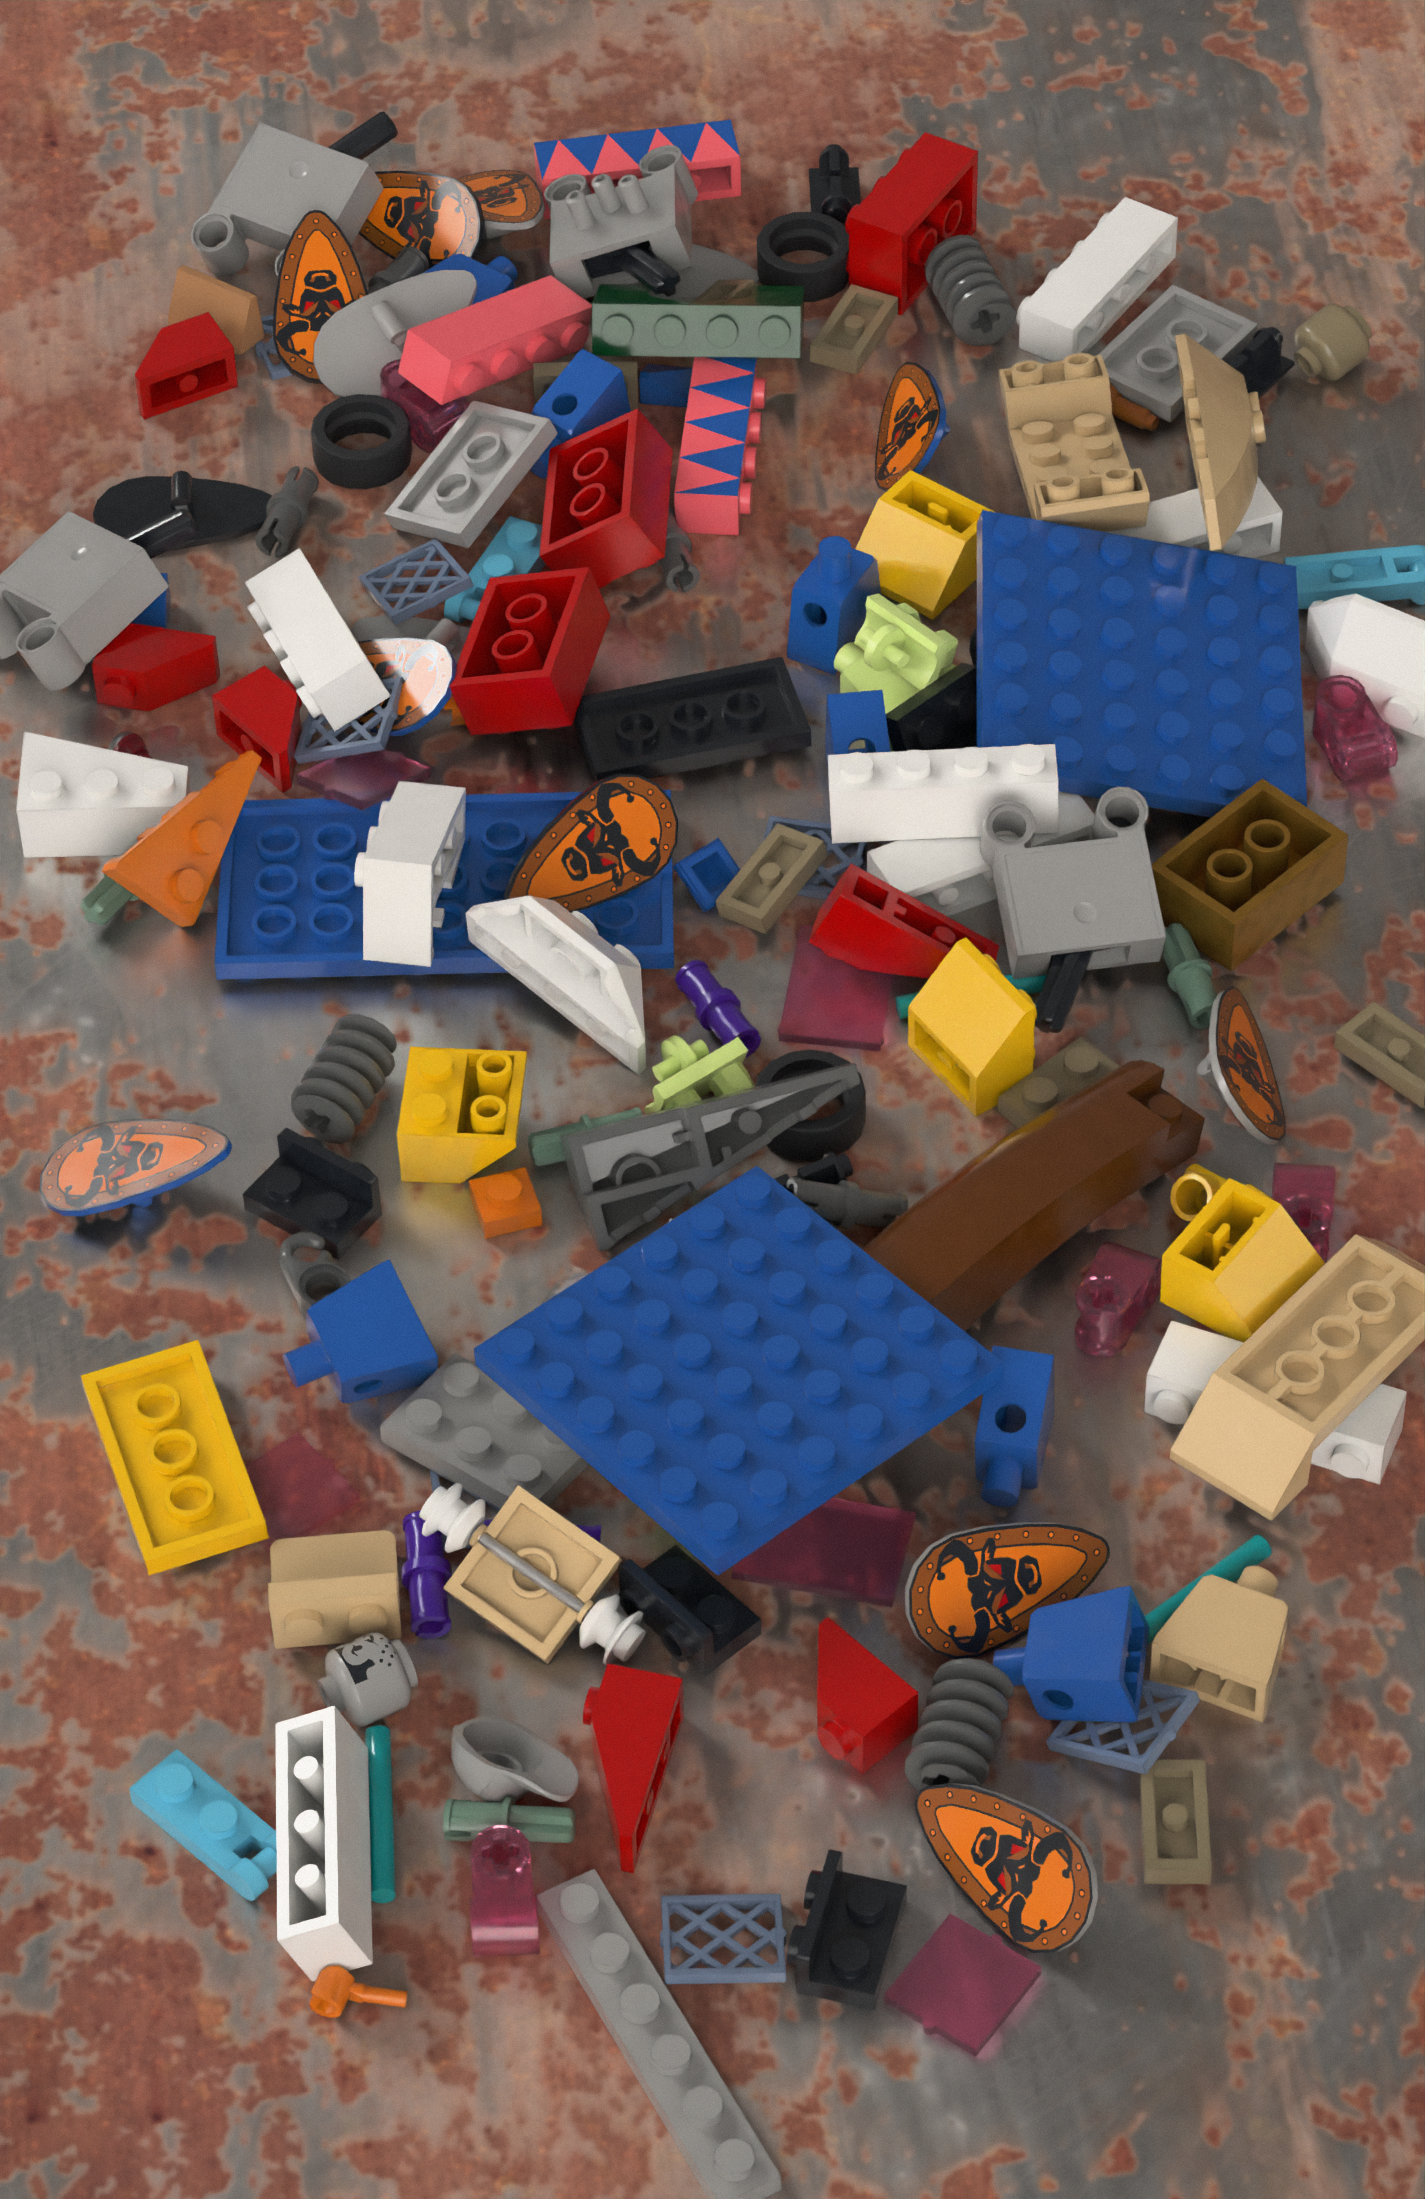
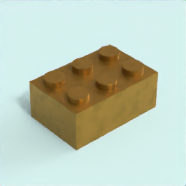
(1249, 873)

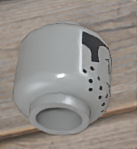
(368, 1678)

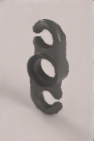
(303, 1274)

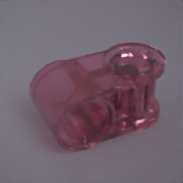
(427, 417)
(1351, 728)
(1308, 1198)
(1115, 1298)
(503, 1898)

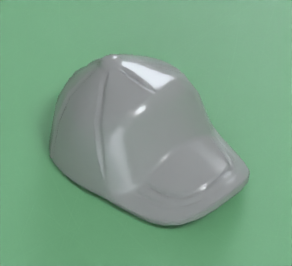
(508, 1759)

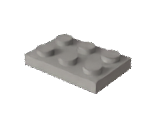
(1144, 355)
(471, 473)
(480, 1437)

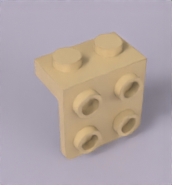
(334, 1588)

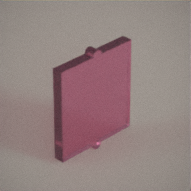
(362, 777)
(298, 1489)
(962, 1984)

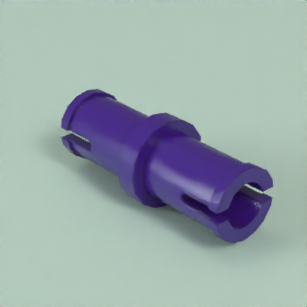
(716, 1006)
(425, 1577)

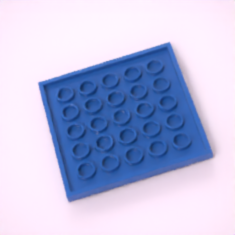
(1139, 663)
(738, 1368)

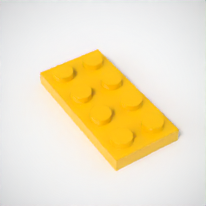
(174, 1457)

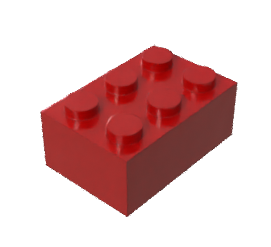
(908, 214)
(608, 499)
(530, 651)

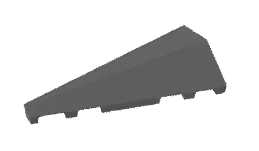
(648, 1162)

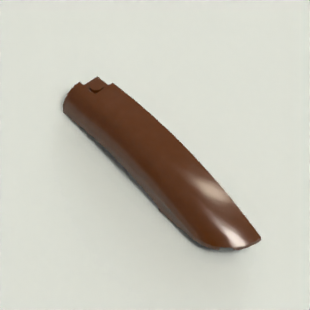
(1037, 1190)

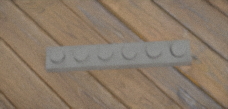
(657, 2041)

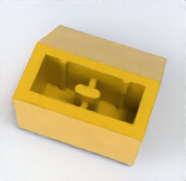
(923, 543)
(973, 1028)
(458, 1111)
(1236, 1262)

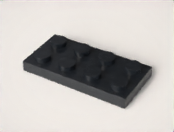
(692, 721)

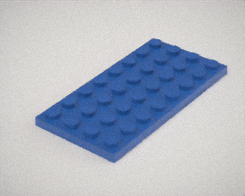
(296, 911)

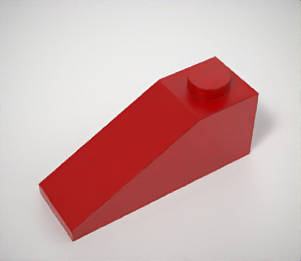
(887, 929)
(633, 1738)

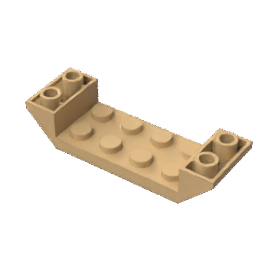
(1070, 445)
(1304, 1375)

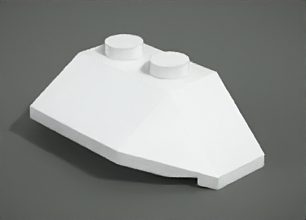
(1376, 648)
(568, 968)

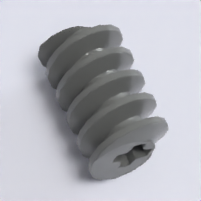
(969, 291)
(344, 1078)
(959, 1724)

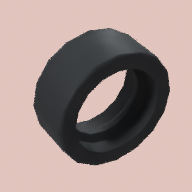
(804, 232)
(361, 467)
(814, 1138)

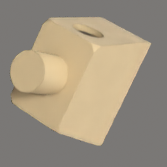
(1225, 1642)

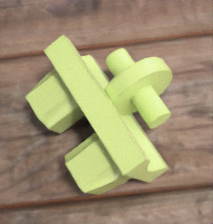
(899, 641)
(693, 1074)

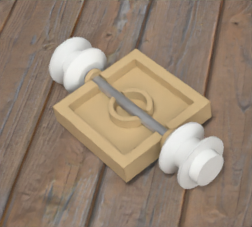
(532, 1574)

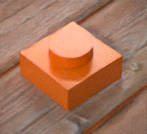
(505, 1202)

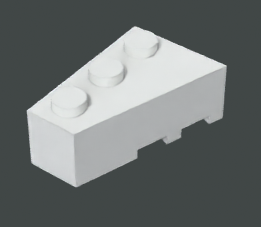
(90, 797)
(406, 868)

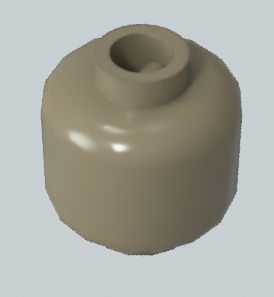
(1332, 342)

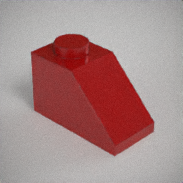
(185, 366)
(154, 667)
(262, 717)
(860, 1701)

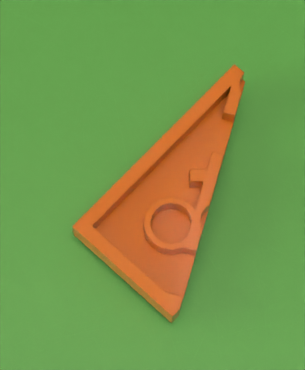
(180, 856)

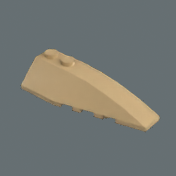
(1222, 437)

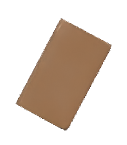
(229, 306)

